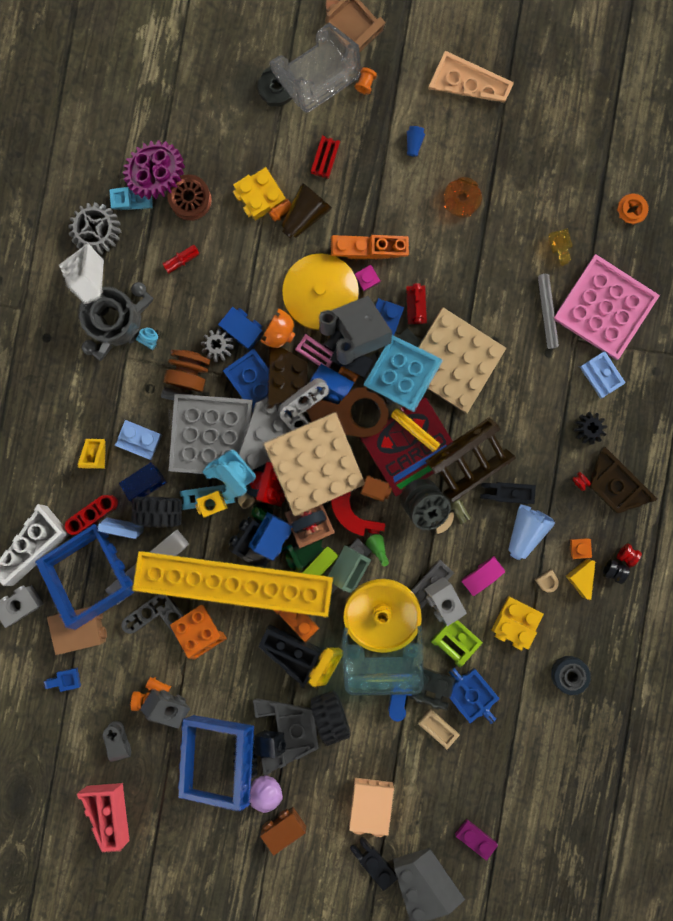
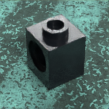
(269, 744)

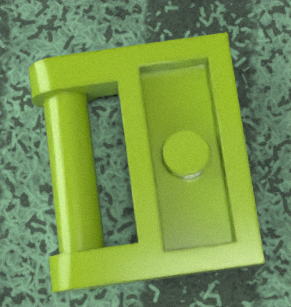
(461, 637)

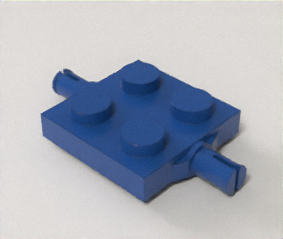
(473, 695)

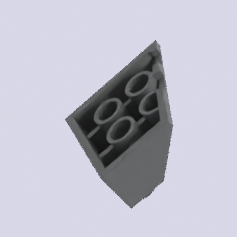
(426, 886)

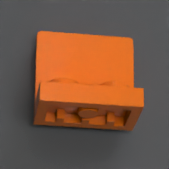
(197, 632)

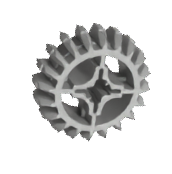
(101, 225)

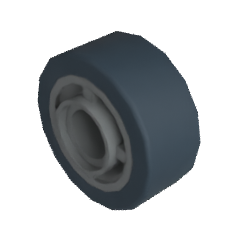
(581, 678)

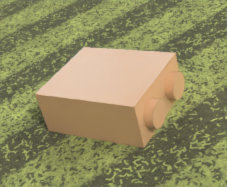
(371, 807)

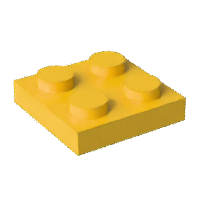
(322, 673)

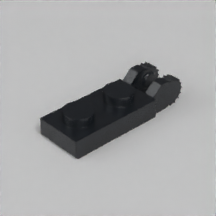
(510, 492)
(375, 864)

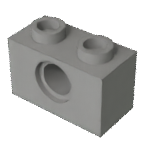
(29, 602)
(452, 608)

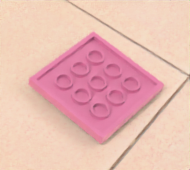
(606, 307)

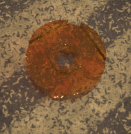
(472, 192)

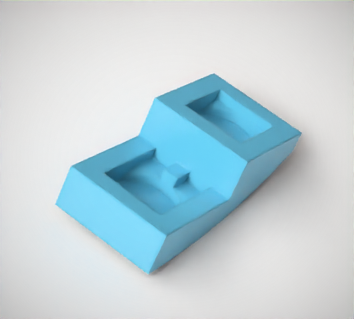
(125, 199)

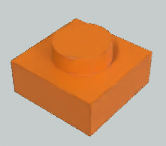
(580, 548)

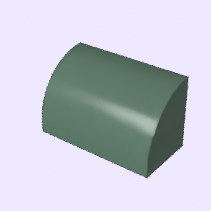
(349, 569)

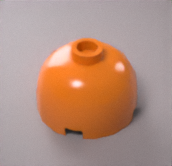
(279, 330)

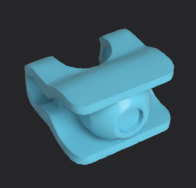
(232, 471)

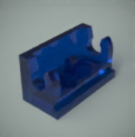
(142, 482)

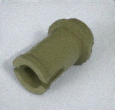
(460, 511)

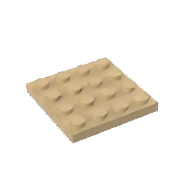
(466, 358)
(314, 463)

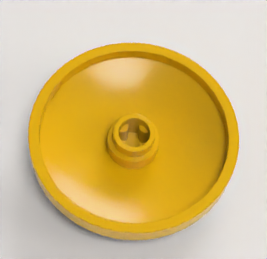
(318, 285)
(382, 615)

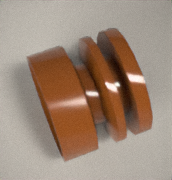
(187, 370)

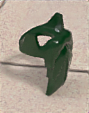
(300, 557)

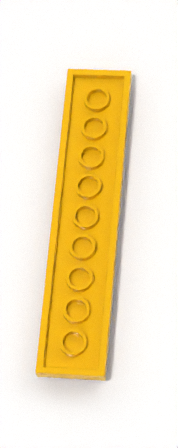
(233, 584)

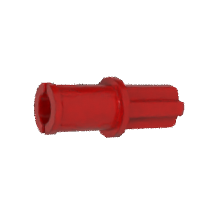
(180, 259)

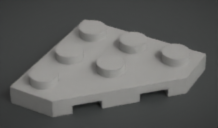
(262, 427)

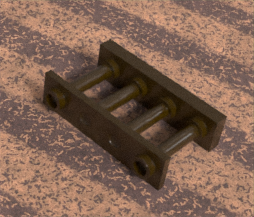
(463, 445)

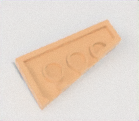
(467, 79)

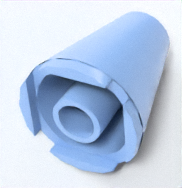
(528, 531)

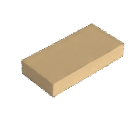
(438, 728)

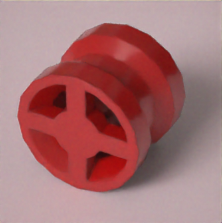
(629, 555)

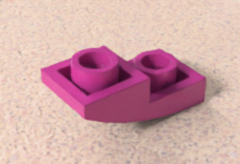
(483, 576)

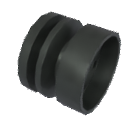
(425, 504)

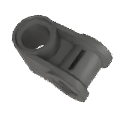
(116, 744)

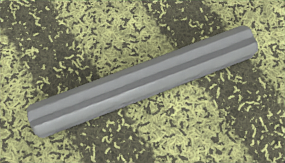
(548, 311)

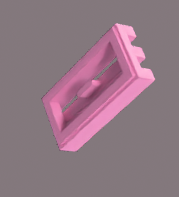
(317, 344)

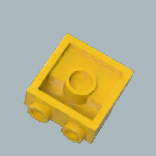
(258, 193)
(517, 623)

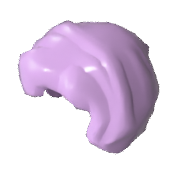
(265, 794)

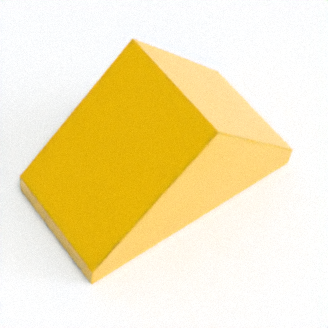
(93, 454)
(582, 578)

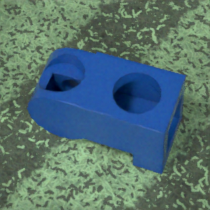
(396, 707)

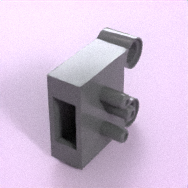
(360, 326)

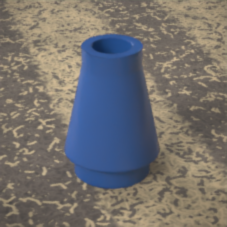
(414, 140)

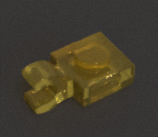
(561, 242)

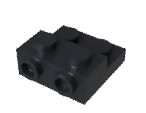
(240, 544)

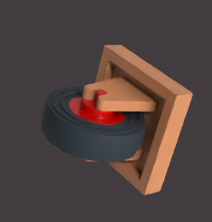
(310, 525)

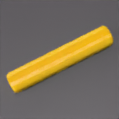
(415, 430)

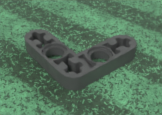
(163, 612)

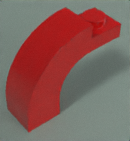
(349, 520)

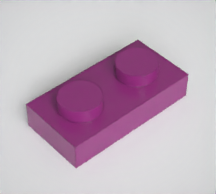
(476, 839)

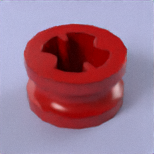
(581, 481)

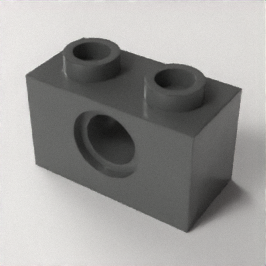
(165, 708)

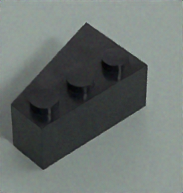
(290, 653)

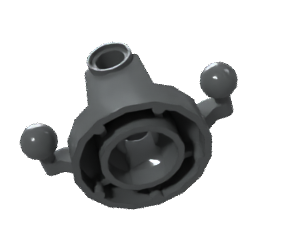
(124, 330)

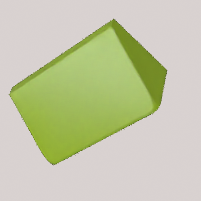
(322, 562)

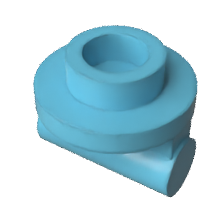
(147, 337)

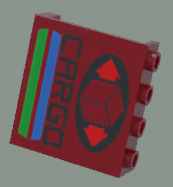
(401, 454)

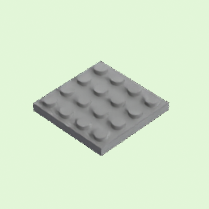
(206, 430)

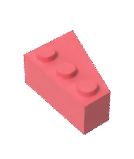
(107, 814)

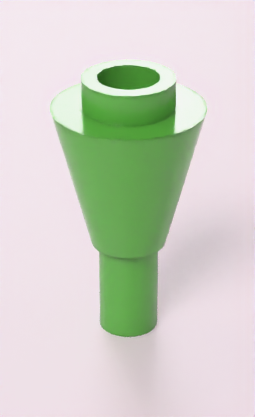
(376, 545)

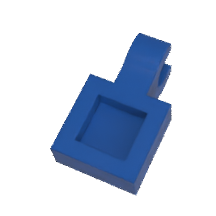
(65, 679)

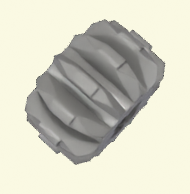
(210, 345)

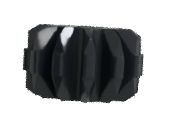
(592, 421)

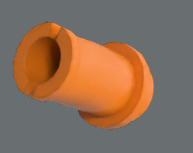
(280, 210)
(157, 685)

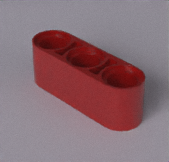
(83, 518)

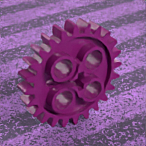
(155, 175)

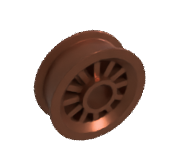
(201, 209)

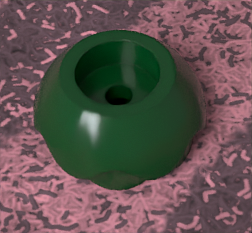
(259, 511)

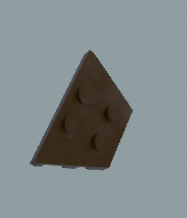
(285, 375)
(617, 484)

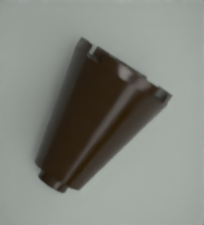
(304, 212)

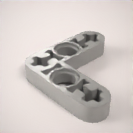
(296, 408)

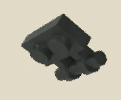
(436, 683)

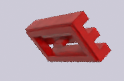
(330, 141)

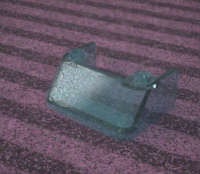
(383, 674)

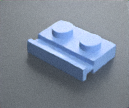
(602, 374)
(138, 439)
(120, 528)

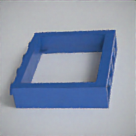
(54, 585)
(243, 762)

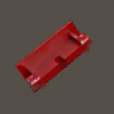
(416, 304)

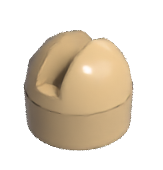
(245, 500)

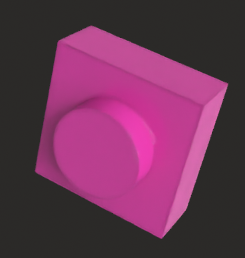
(367, 278)

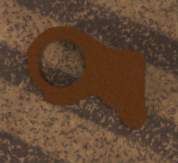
(343, 411)

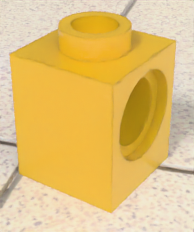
(219, 504)

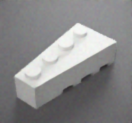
(84, 273)
(37, 538)

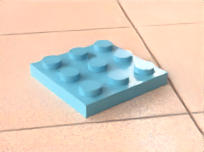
(403, 373)

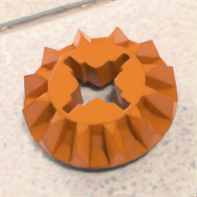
(640, 212)

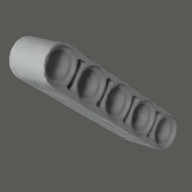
(171, 545)

